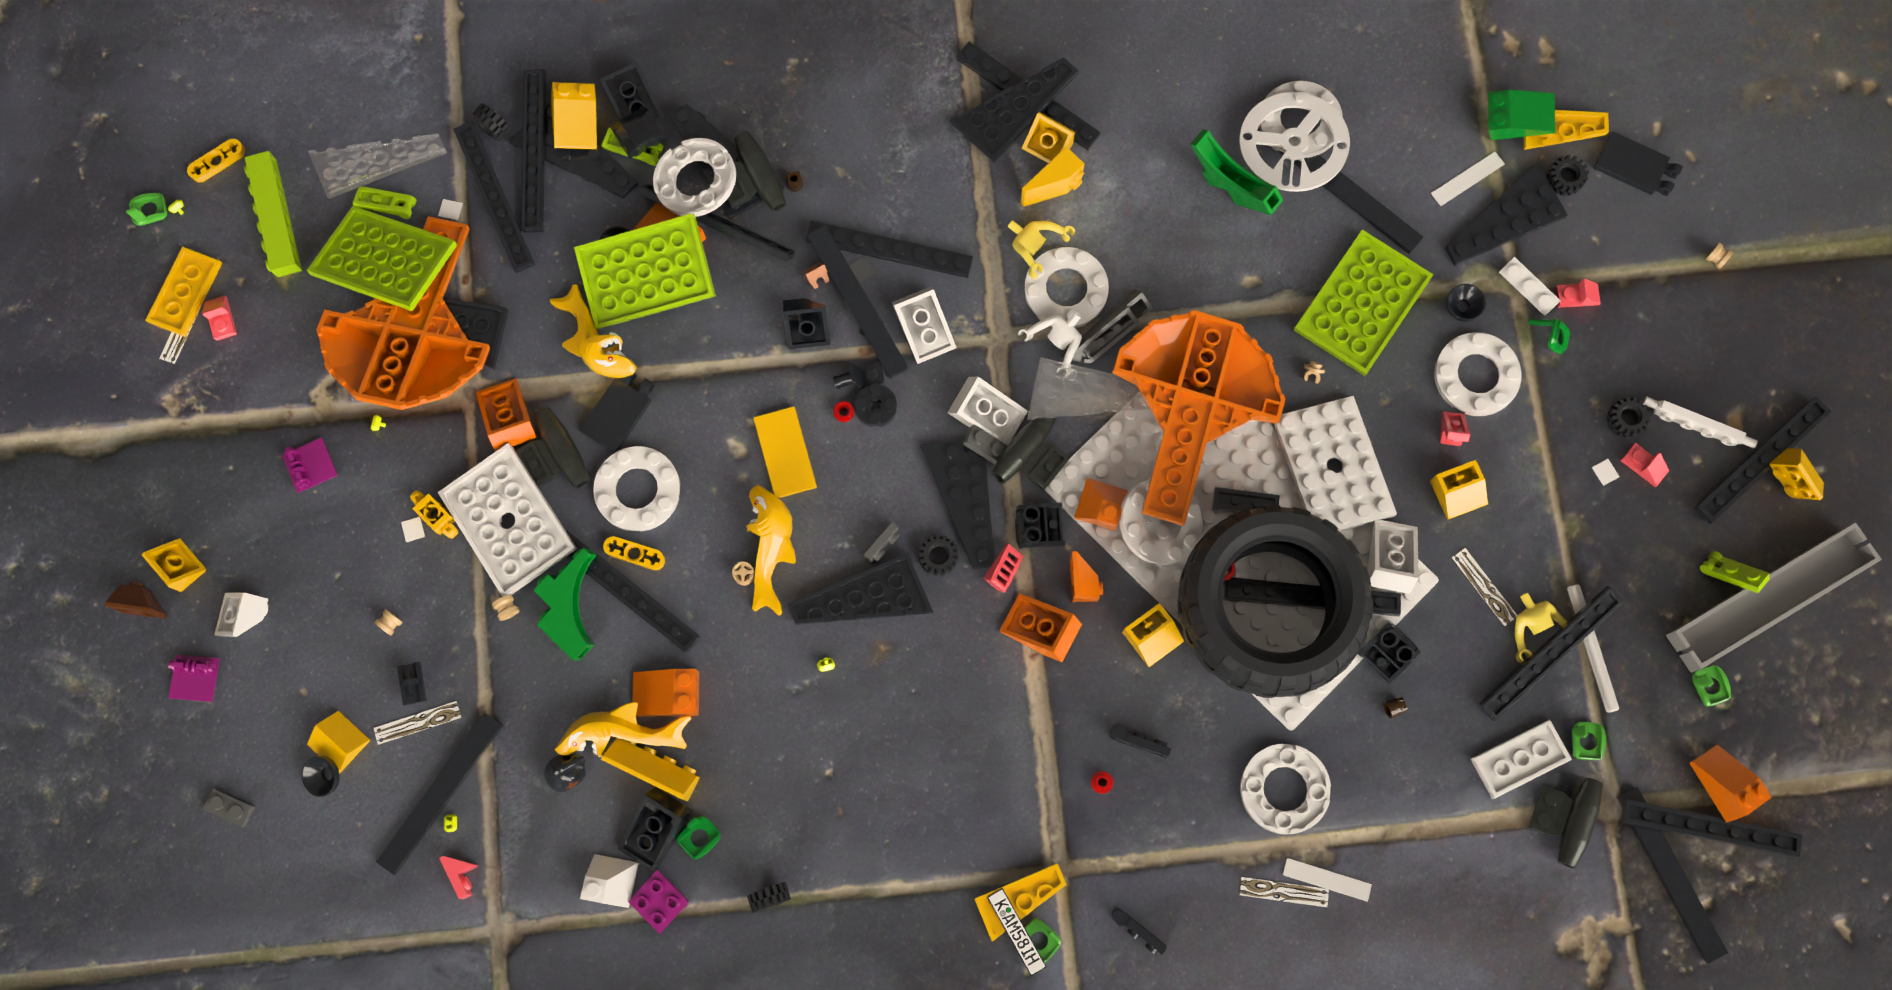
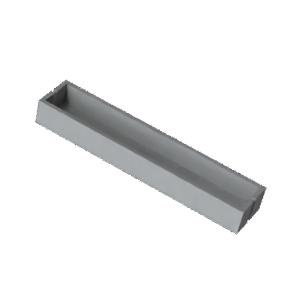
(1787, 591)

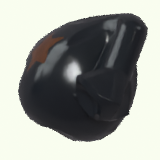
(565, 772)

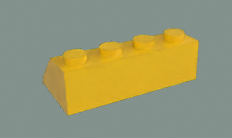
(652, 769)

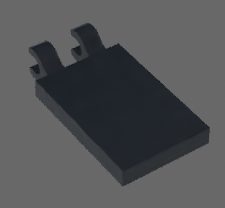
(1637, 165)
(617, 412)

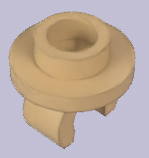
(1313, 368)

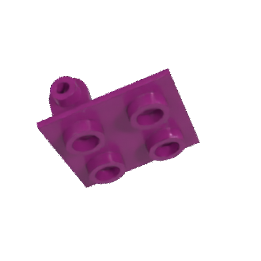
(309, 465)
(193, 678)
(659, 901)

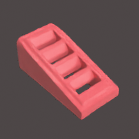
(994, 571)

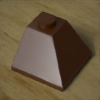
(135, 600)

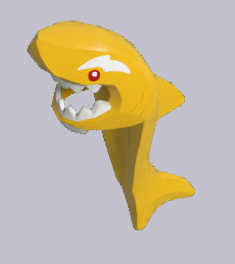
(587, 342)
(775, 546)
(620, 724)

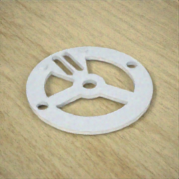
(1318, 109)

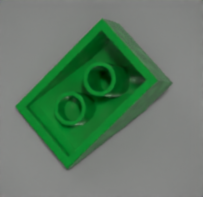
(1520, 114)

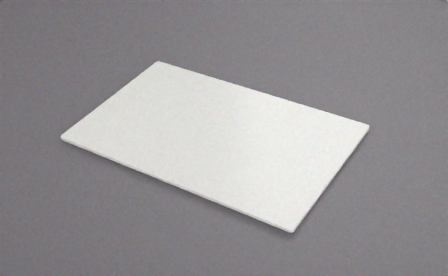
(1239, 460)

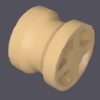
(1719, 255)
(743, 568)
(505, 607)
(388, 622)

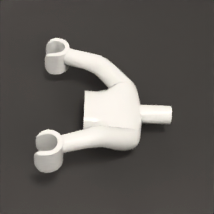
(1061, 335)

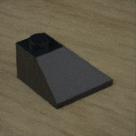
(805, 323)

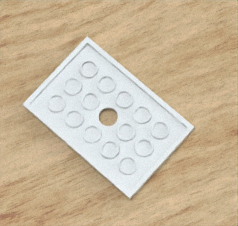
(1327, 432)
(479, 502)

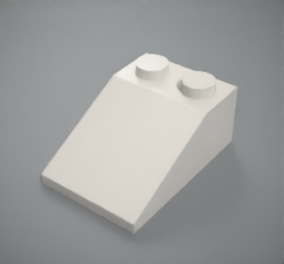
(924, 324)
(988, 409)
(1393, 556)

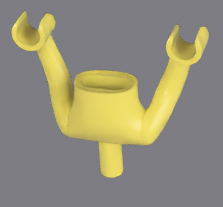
(1030, 240)
(1537, 618)

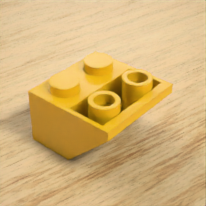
(1797, 475)
(1460, 489)
(1153, 635)

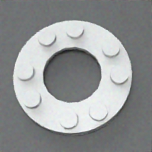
(1318, 140)
(674, 160)
(1079, 261)
(1460, 397)
(642, 518)
(1143, 544)
(1316, 781)

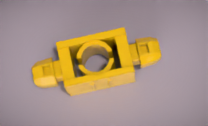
(423, 504)

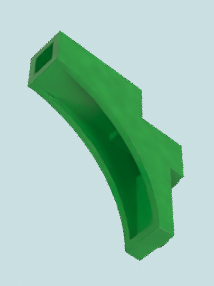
(1227, 174)
(561, 593)

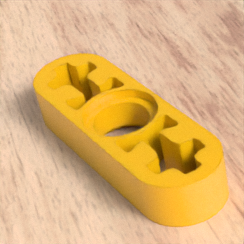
(207, 158)
(621, 543)

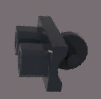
(411, 683)

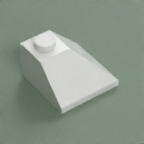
(240, 613)
(609, 881)

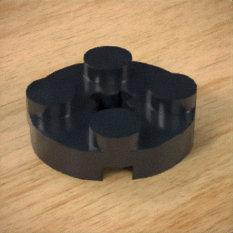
(874, 394)

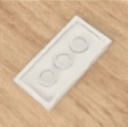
(1521, 759)

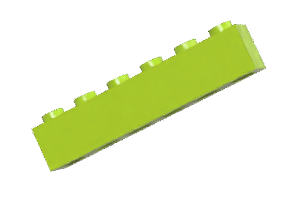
(272, 214)

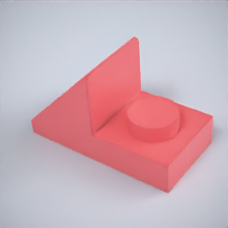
(1580, 294)
(219, 317)
(1454, 429)
(1646, 465)
(455, 869)

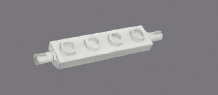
(1692, 420)

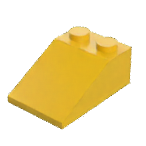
(574, 115)
(1055, 179)

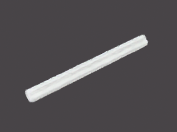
(1595, 655)

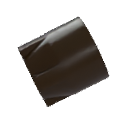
(794, 186)
(1395, 707)

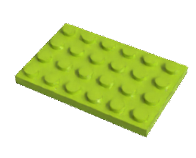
(382, 258)
(645, 271)
(1363, 302)

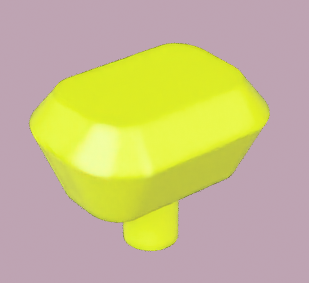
(176, 207)
(376, 423)
(826, 664)
(450, 822)

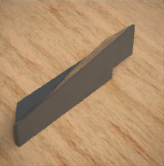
(1112, 327)

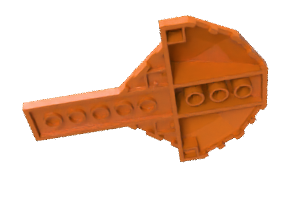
(403, 354)
(1199, 384)

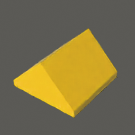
(1047, 138)
(175, 564)
(337, 739)

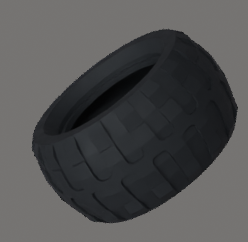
(1324, 553)

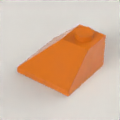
(1100, 504)
(1084, 581)

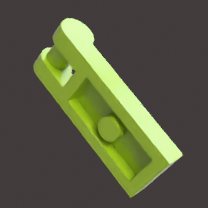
(611, 144)
(384, 201)
(1735, 572)

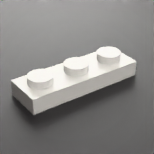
(1529, 286)

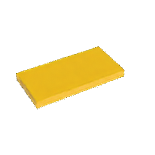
(183, 291)
(785, 452)

